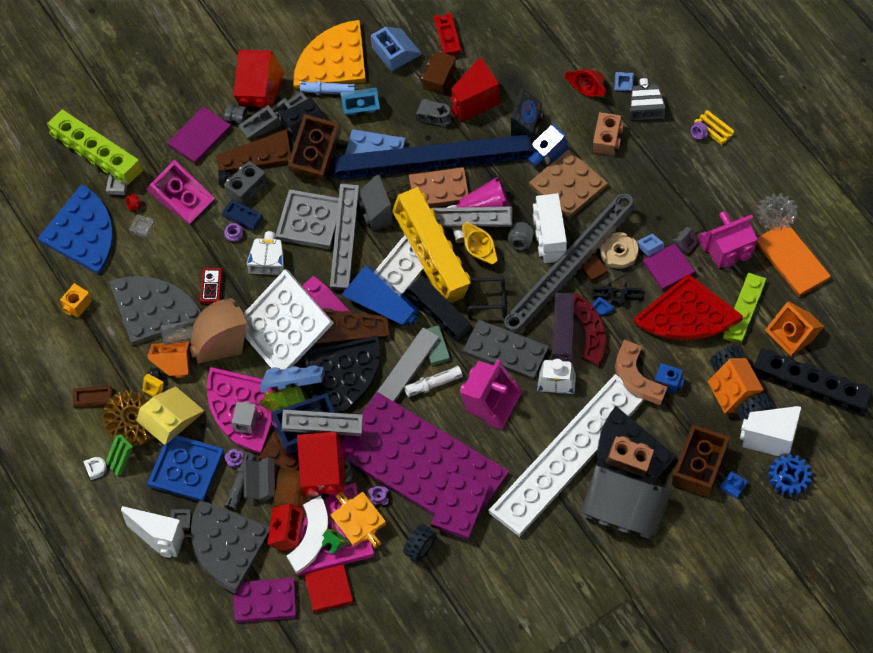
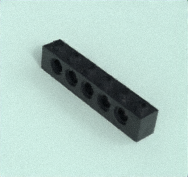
(819, 390)

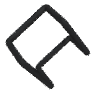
(503, 306)

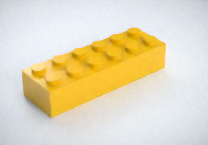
(431, 245)

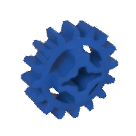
(789, 476)

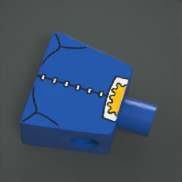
(549, 146)

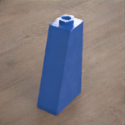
(379, 295)

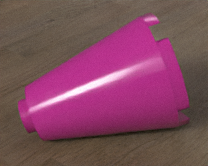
(488, 195)

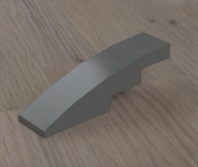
(268, 118)

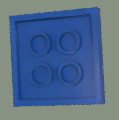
(186, 468)

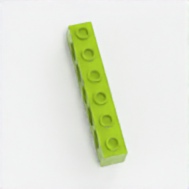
(94, 147)

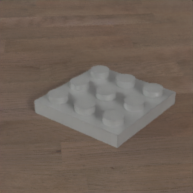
(308, 219)

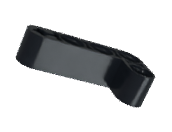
(438, 308)

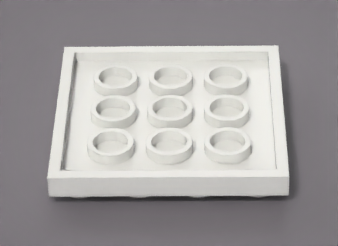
(285, 322)

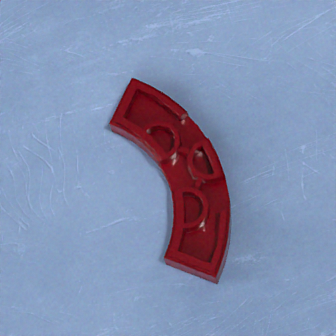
(594, 330)

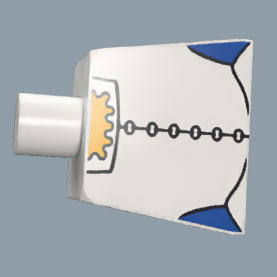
(266, 256)
(557, 377)

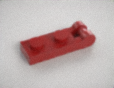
(447, 34)

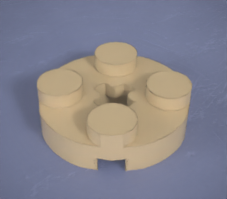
(623, 259)

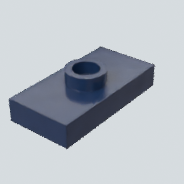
(242, 215)

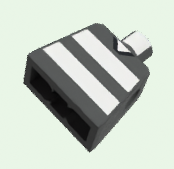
(646, 102)

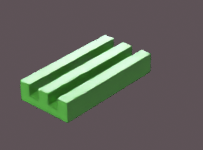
(116, 452)

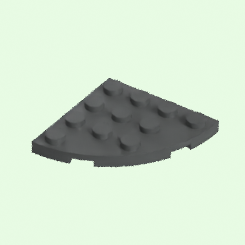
(148, 304)
(226, 543)

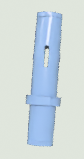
(325, 88)

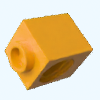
(78, 294)

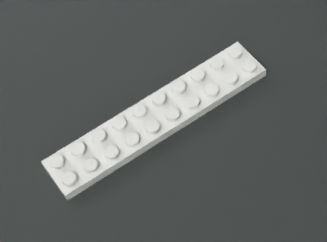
(561, 459)

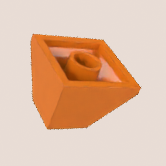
(794, 328)
(171, 358)

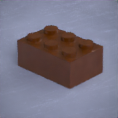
(314, 147)
(700, 461)

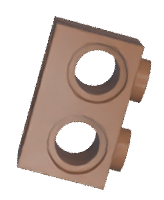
(604, 133)
(628, 461)

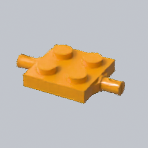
(358, 519)

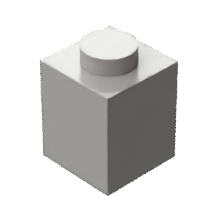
(244, 417)

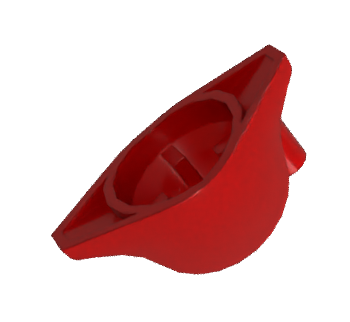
(587, 82)

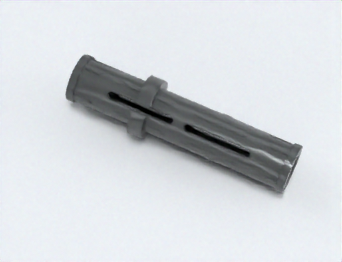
(238, 485)

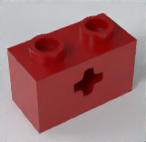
(285, 527)

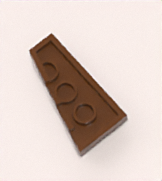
(264, 153)
(353, 326)

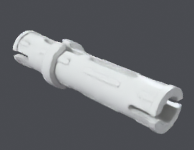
(428, 383)

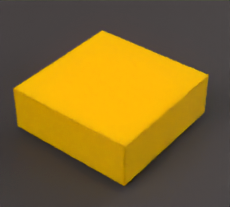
(152, 385)

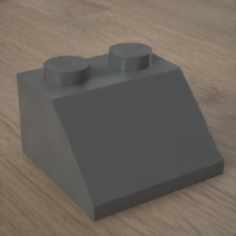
(375, 204)

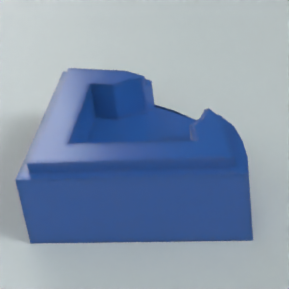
(602, 307)

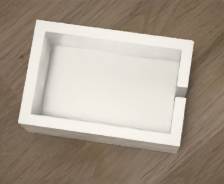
(549, 227)

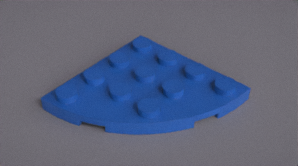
(81, 231)

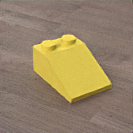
(168, 414)

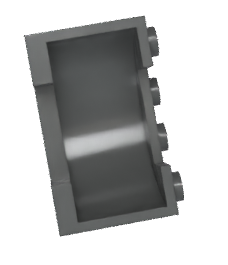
(625, 502)

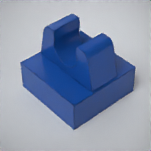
(734, 485)

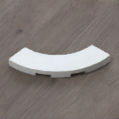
(312, 542)

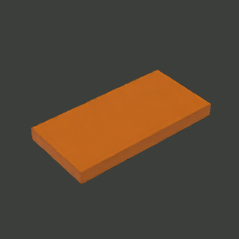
(793, 260)

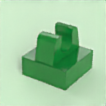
(335, 538)

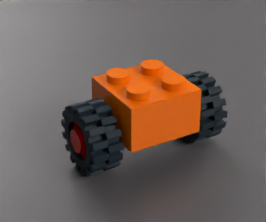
(736, 383)

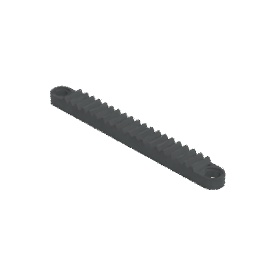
(569, 263)

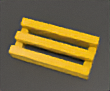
(716, 125)

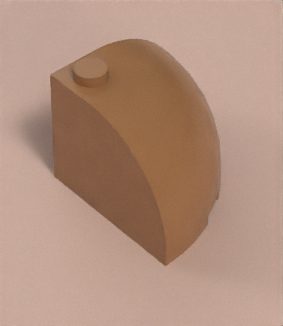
(218, 332)

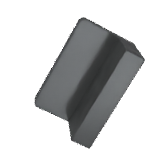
(259, 479)

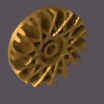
(121, 415)

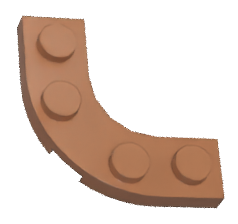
(632, 379)

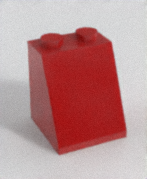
(257, 78)
(474, 92)
(321, 463)

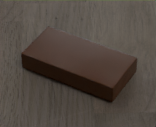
(594, 268)
(91, 396)

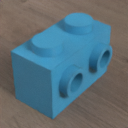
(360, 101)

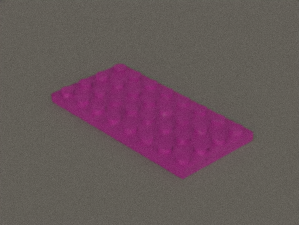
(415, 455)

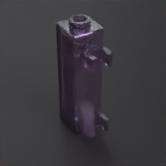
(563, 327)

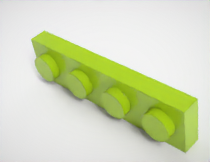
(746, 306)

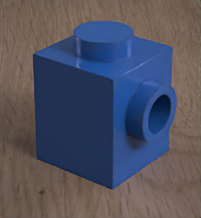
(670, 377)

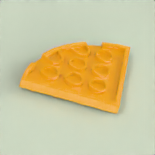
(333, 57)

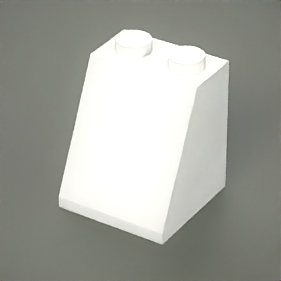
(771, 430)

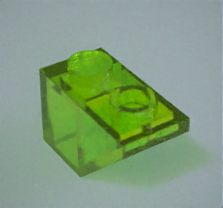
(285, 398)

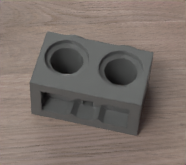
(248, 185)

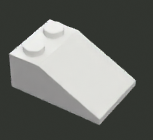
(158, 531)

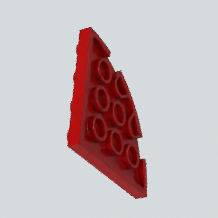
(688, 313)

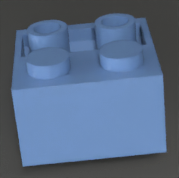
(394, 47)

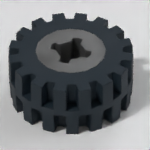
(419, 543)

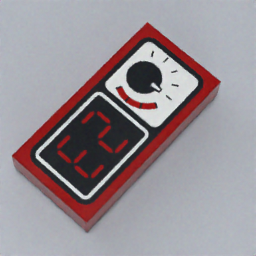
(211, 285)

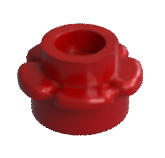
(133, 202)

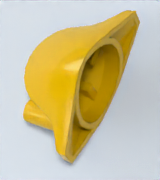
(479, 243)

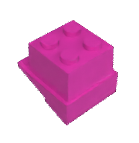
(729, 242)
(490, 393)

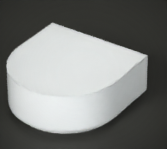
(95, 467)

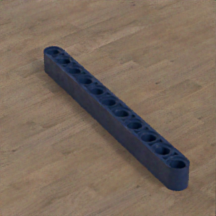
(432, 157)

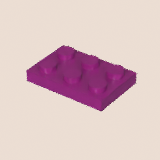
(460, 505)
(265, 600)

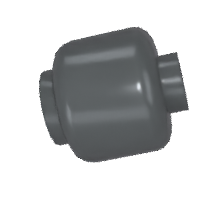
(520, 236)

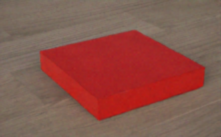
(328, 588)

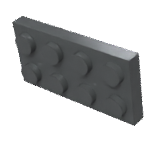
(515, 351)

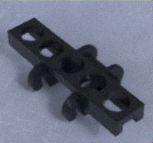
(622, 298)

